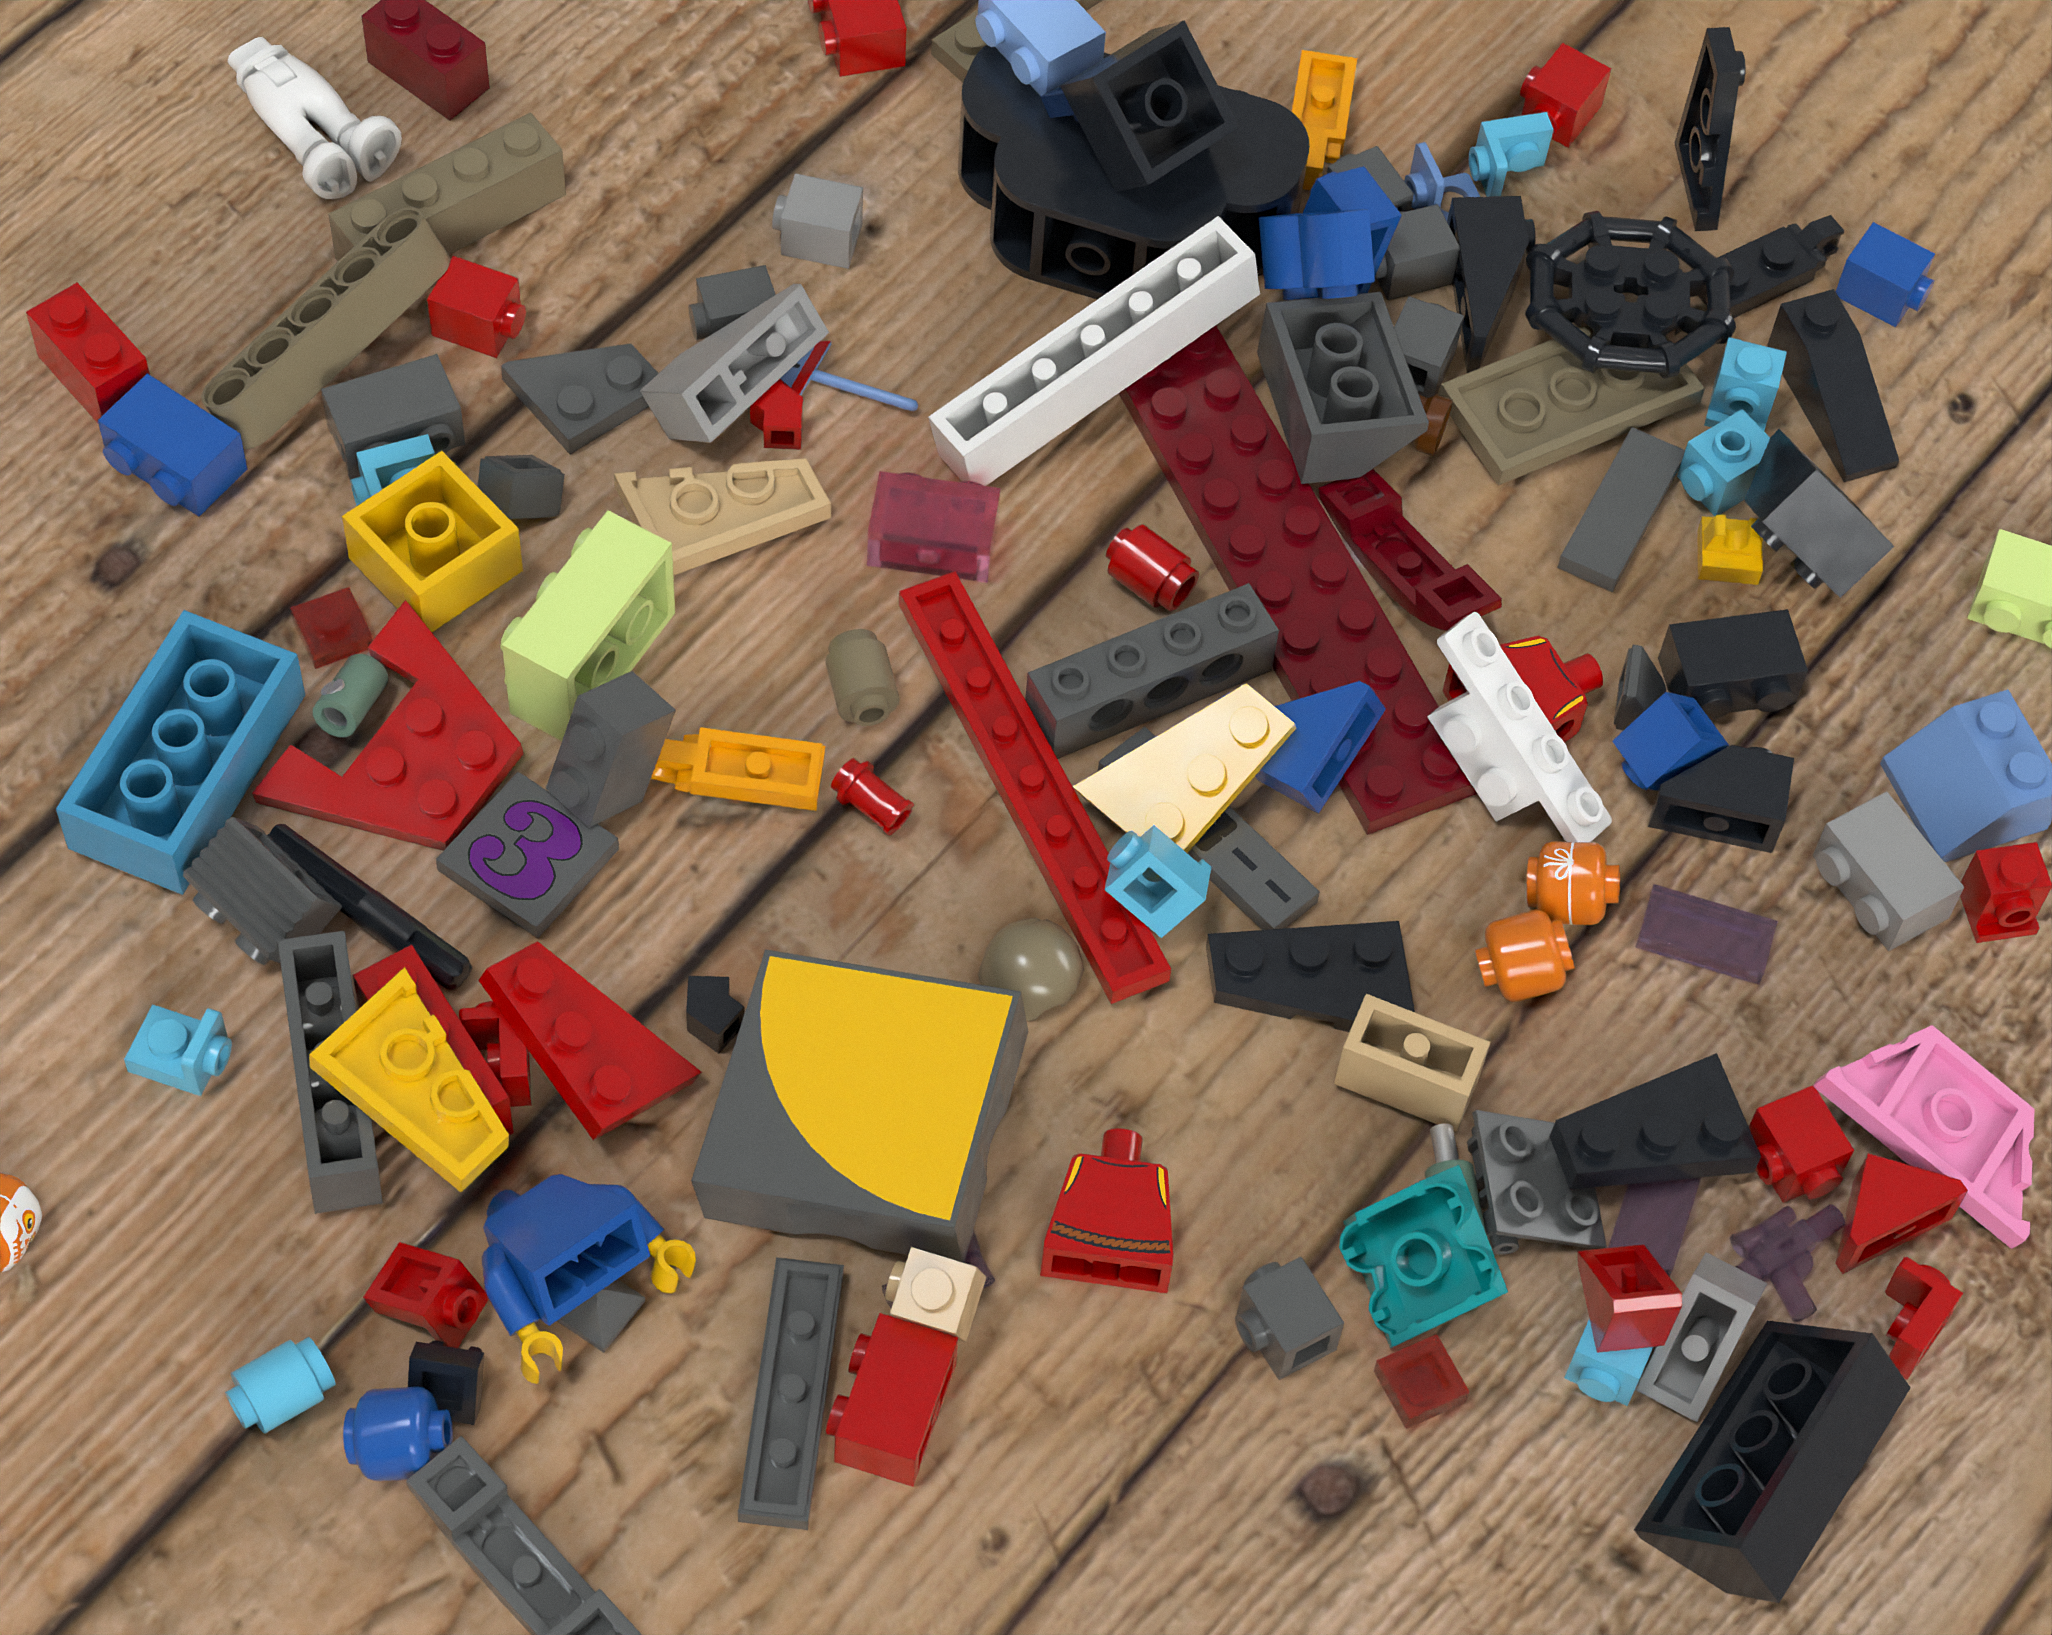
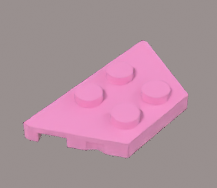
(1946, 1118)

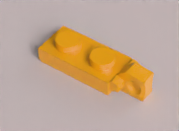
(1323, 107)
(744, 767)

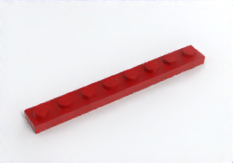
(1032, 785)

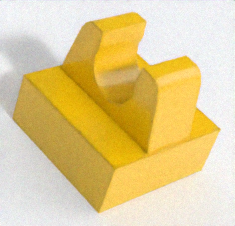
(1729, 550)

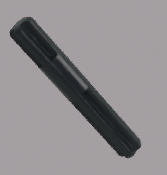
(375, 911)

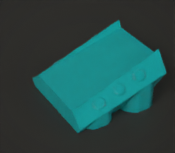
(1422, 1256)

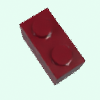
(426, 54)

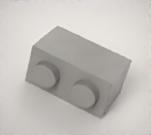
(1887, 871)

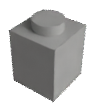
(819, 220)

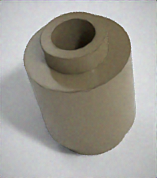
(861, 677)

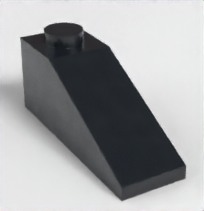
(1488, 267)
(1834, 383)

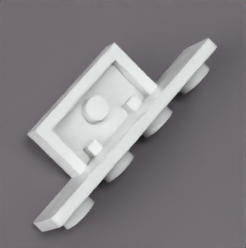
(1508, 741)

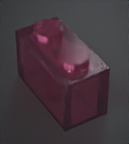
(933, 526)

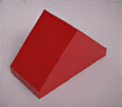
(1892, 1206)
(1628, 1298)

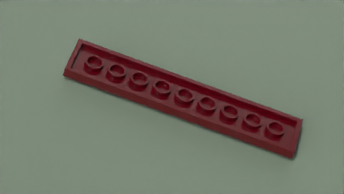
(1276, 536)

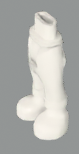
(291, 94)

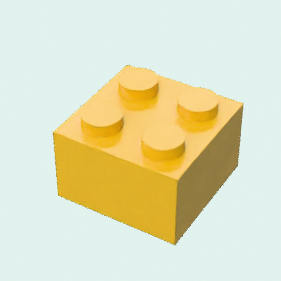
(433, 541)

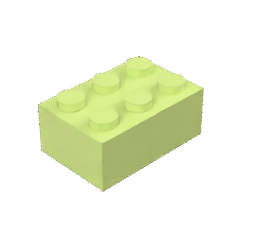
(588, 621)

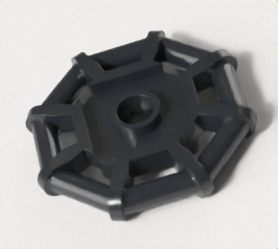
(1625, 332)

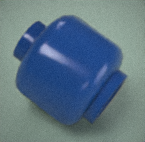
(395, 1432)

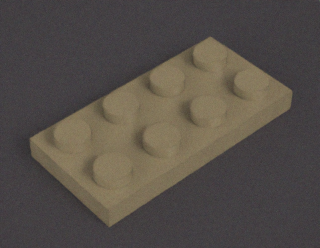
(1549, 408)

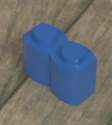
(1317, 252)

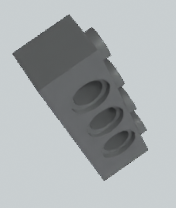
(1152, 670)
(335, 1130)

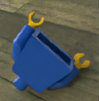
(562, 1249)

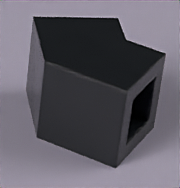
(712, 1012)

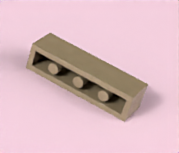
(467, 189)

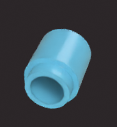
(280, 1385)

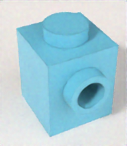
(1723, 462)

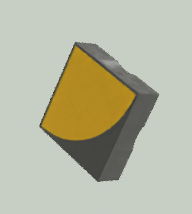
(861, 1105)

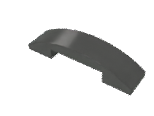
(509, 1550)

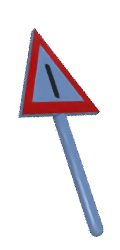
(806, 370)

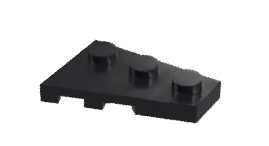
(1658, 1132)

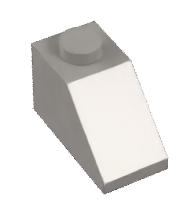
(1702, 1338)

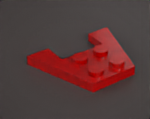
(426, 763)

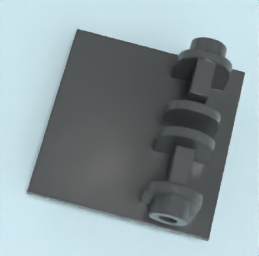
(1527, 1186)

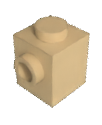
(935, 1292)

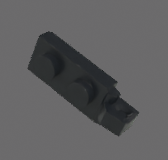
(1779, 262)

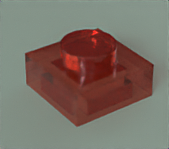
(331, 627)
(1421, 1381)

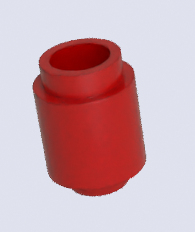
(1151, 567)

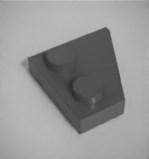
(581, 391)

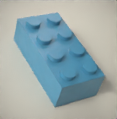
(181, 751)

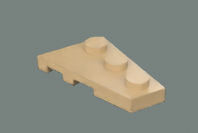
(724, 511)

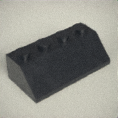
(1775, 1457)

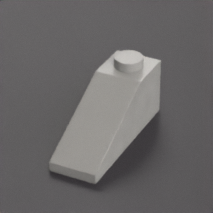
(733, 367)

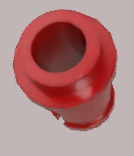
(871, 795)

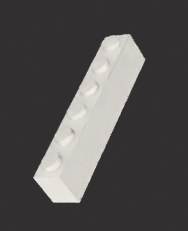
(1096, 354)

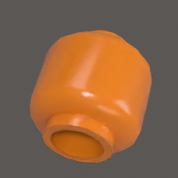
(1525, 955)

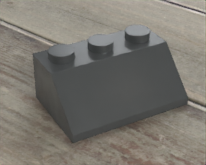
(1339, 384)

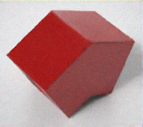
(779, 417)

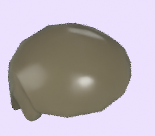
(1037, 961)

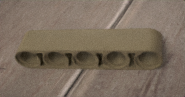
(327, 327)

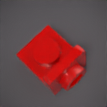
(505, 1050)
(428, 1292)
(1927, 1309)

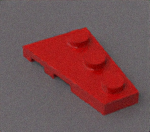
(584, 1041)

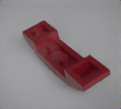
(1400, 558)

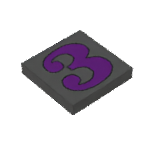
(527, 855)

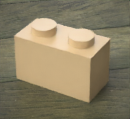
(1411, 1062)

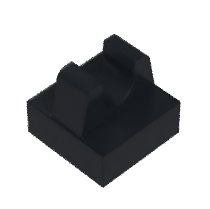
(451, 1376)

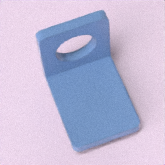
(1428, 183)

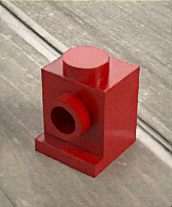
(2005, 891)

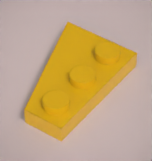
(408, 1080)

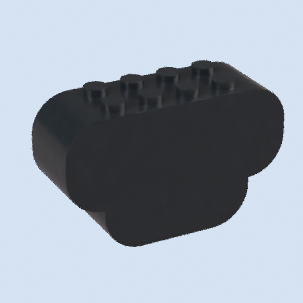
(1058, 210)

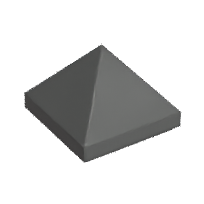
(604, 1314)

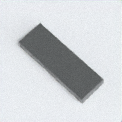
(1621, 509)

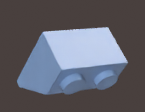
(1974, 777)

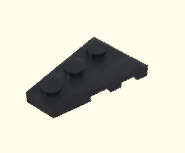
(1707, 125)
(1310, 970)

